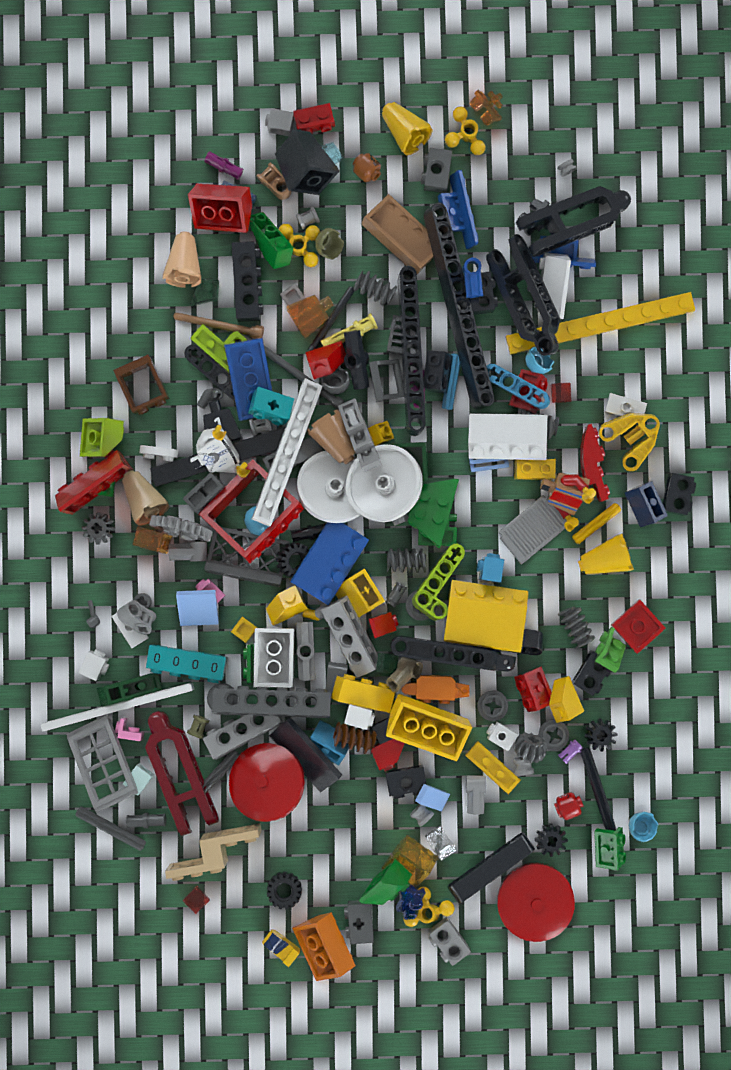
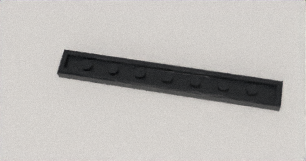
(246, 449)

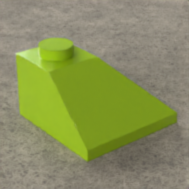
(100, 436)

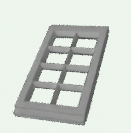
(88, 730)

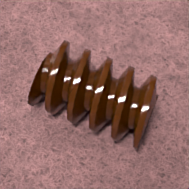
(354, 737)

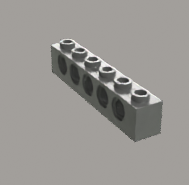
(320, 710)

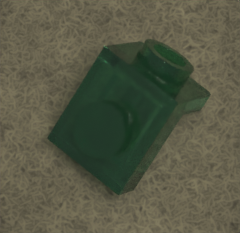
(387, 663)

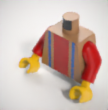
(567, 494)

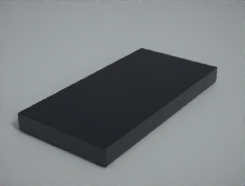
(314, 763)

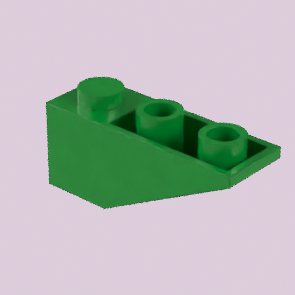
(271, 241)

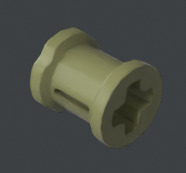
(193, 731)

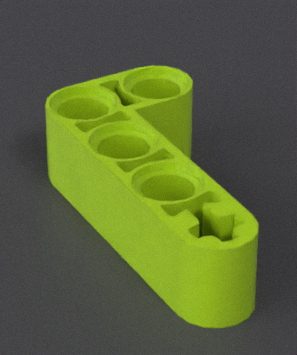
(440, 578)

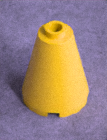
(406, 127)
(607, 557)

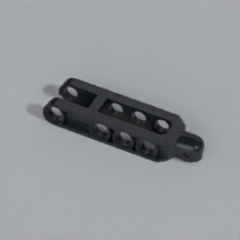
(560, 235)
(507, 284)
(424, 650)

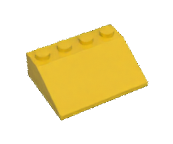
(486, 616)

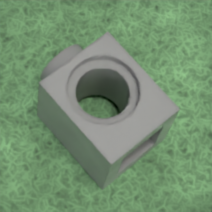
(280, 122)

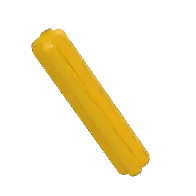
(596, 523)

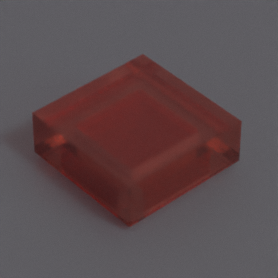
(561, 392)
(196, 900)

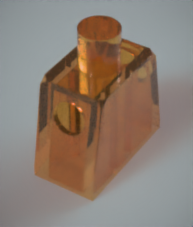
(309, 313)
(152, 540)

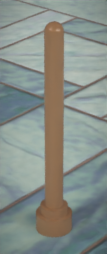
(254, 332)

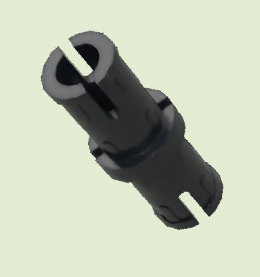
(309, 532)

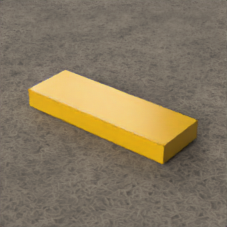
(493, 767)

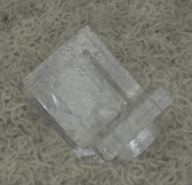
(440, 843)

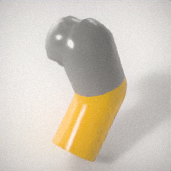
(314, 614)

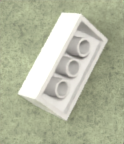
(507, 436)

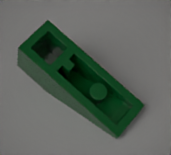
(129, 689)

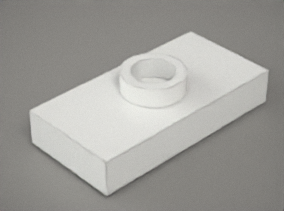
(621, 405)
(130, 634)

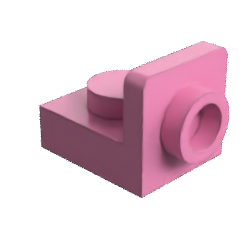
(209, 585)
(131, 734)

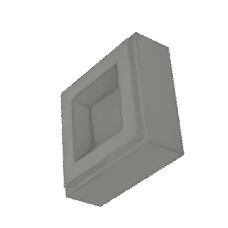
(292, 295)

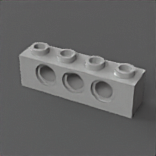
(352, 626)
(218, 748)

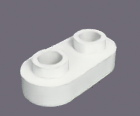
(166, 453)

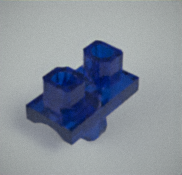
(410, 902)

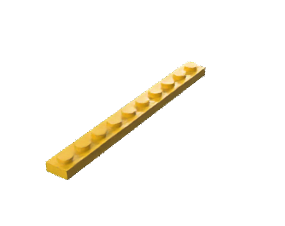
(611, 321)

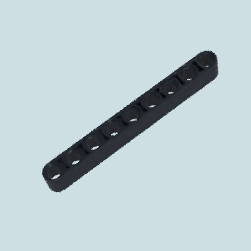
(414, 342)

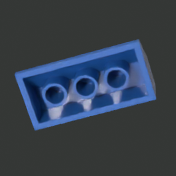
(329, 561)

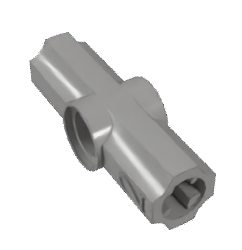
(306, 664)

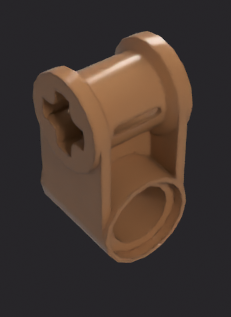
(273, 179)

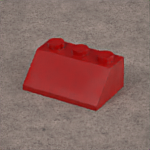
(220, 207)

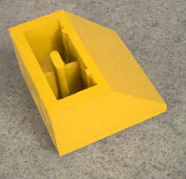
(361, 593)

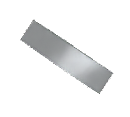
(359, 435)

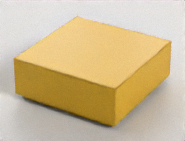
(244, 629)

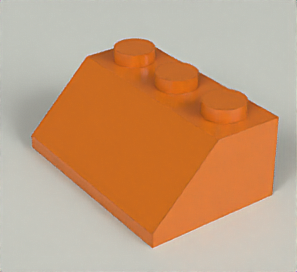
(324, 947)

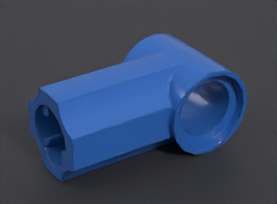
(473, 280)

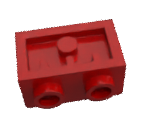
(315, 118)
(535, 379)
(533, 689)

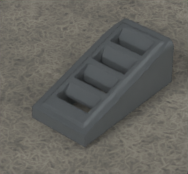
(393, 349)

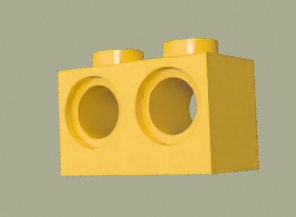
(535, 469)

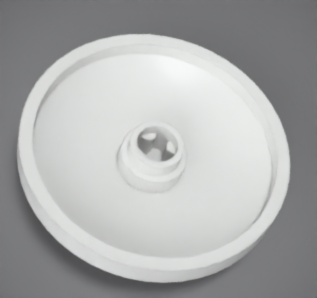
(323, 488)
(387, 489)

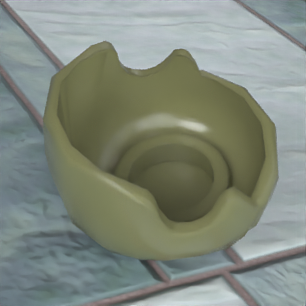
(329, 243)

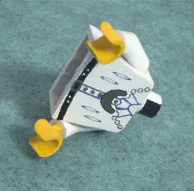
(218, 453)

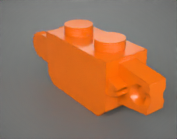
(436, 688)

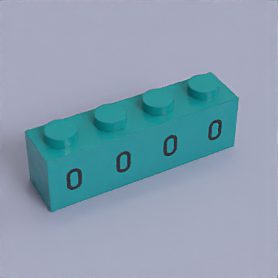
(186, 662)

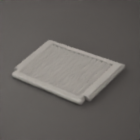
(532, 529)

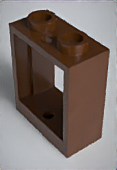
(133, 367)

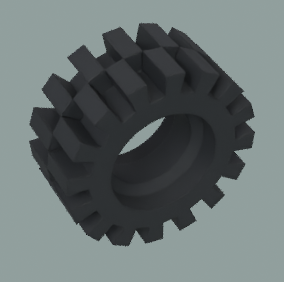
(284, 556)
(279, 901)

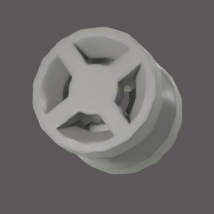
(523, 767)
(421, 814)

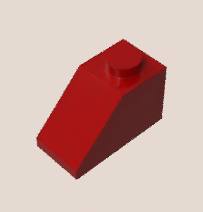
(325, 359)
(383, 624)
(387, 754)

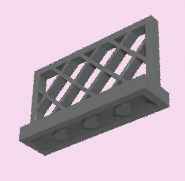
(239, 571)

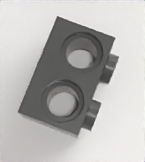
(204, 493)

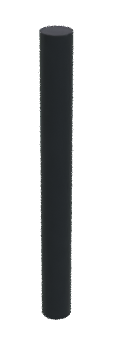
(332, 318)

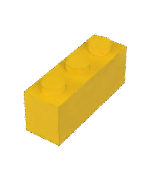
(363, 693)

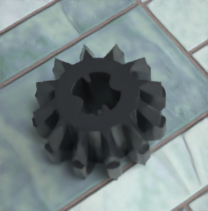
(605, 740)
(558, 840)

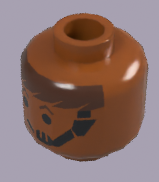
(366, 167)

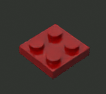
(638, 626)

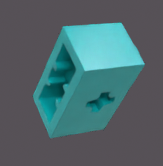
(280, 405)

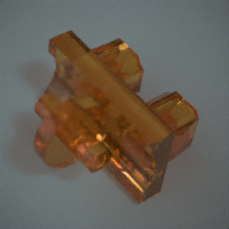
(481, 100)

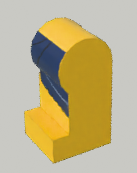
(281, 947)

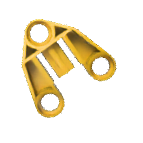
(642, 448)

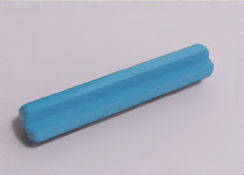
(448, 399)

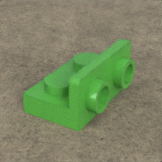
(610, 651)

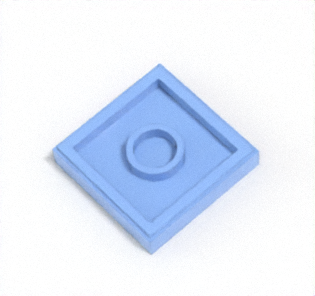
(197, 607)

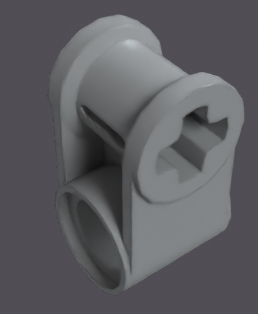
(137, 617)

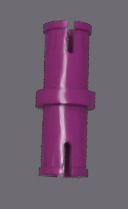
(223, 165)

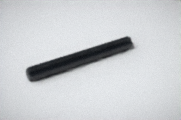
(597, 788)

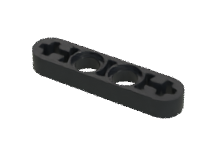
(211, 375)

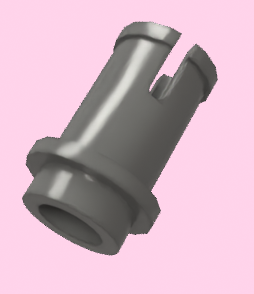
(395, 595)

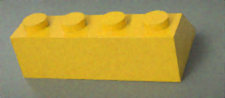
(428, 727)

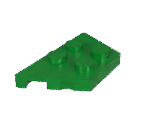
(433, 509)

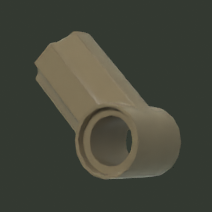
(406, 669)

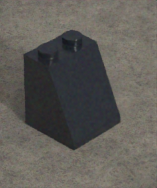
(305, 163)

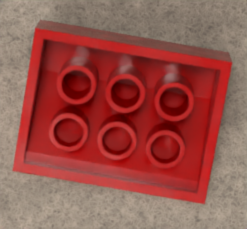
(88, 485)

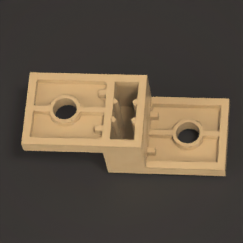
(213, 852)

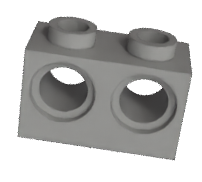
(452, 939)

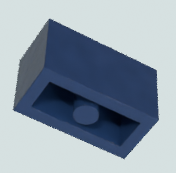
(646, 504)

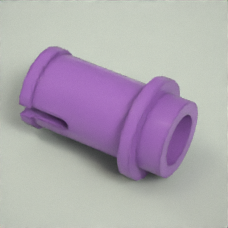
(571, 750)

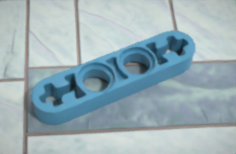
(515, 388)

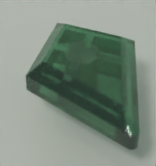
(205, 292)

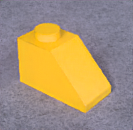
(286, 605)
(564, 700)

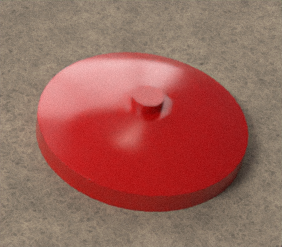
(266, 782)
(535, 902)

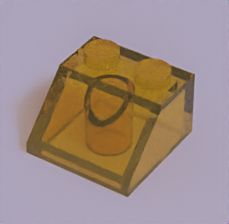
(414, 858)

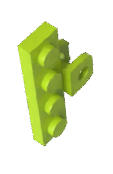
(213, 345)

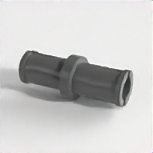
(146, 820)

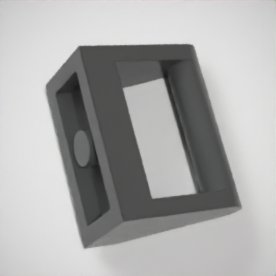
(377, 383)

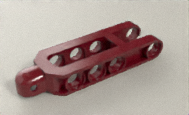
(161, 730)

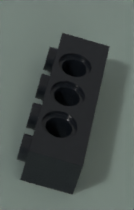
(240, 252)

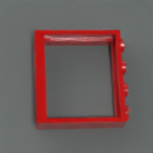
(229, 493)

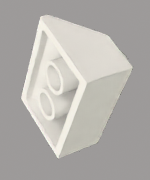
(556, 277)
(274, 657)

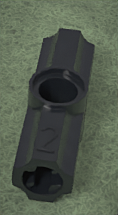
(356, 359)

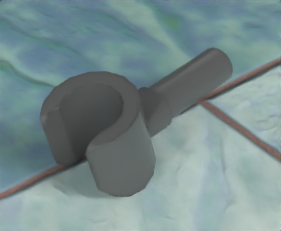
(93, 621)

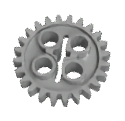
(176, 527)

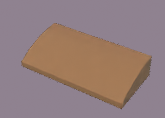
(399, 233)

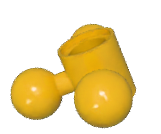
(452, 139)
(310, 259)
(446, 909)

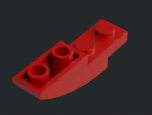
(590, 455)

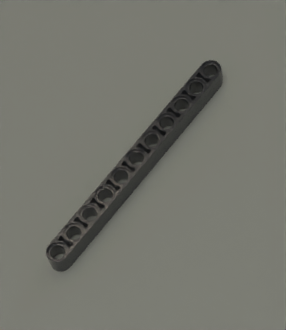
(464, 314)

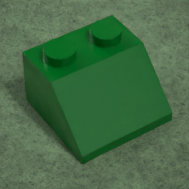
(387, 884)

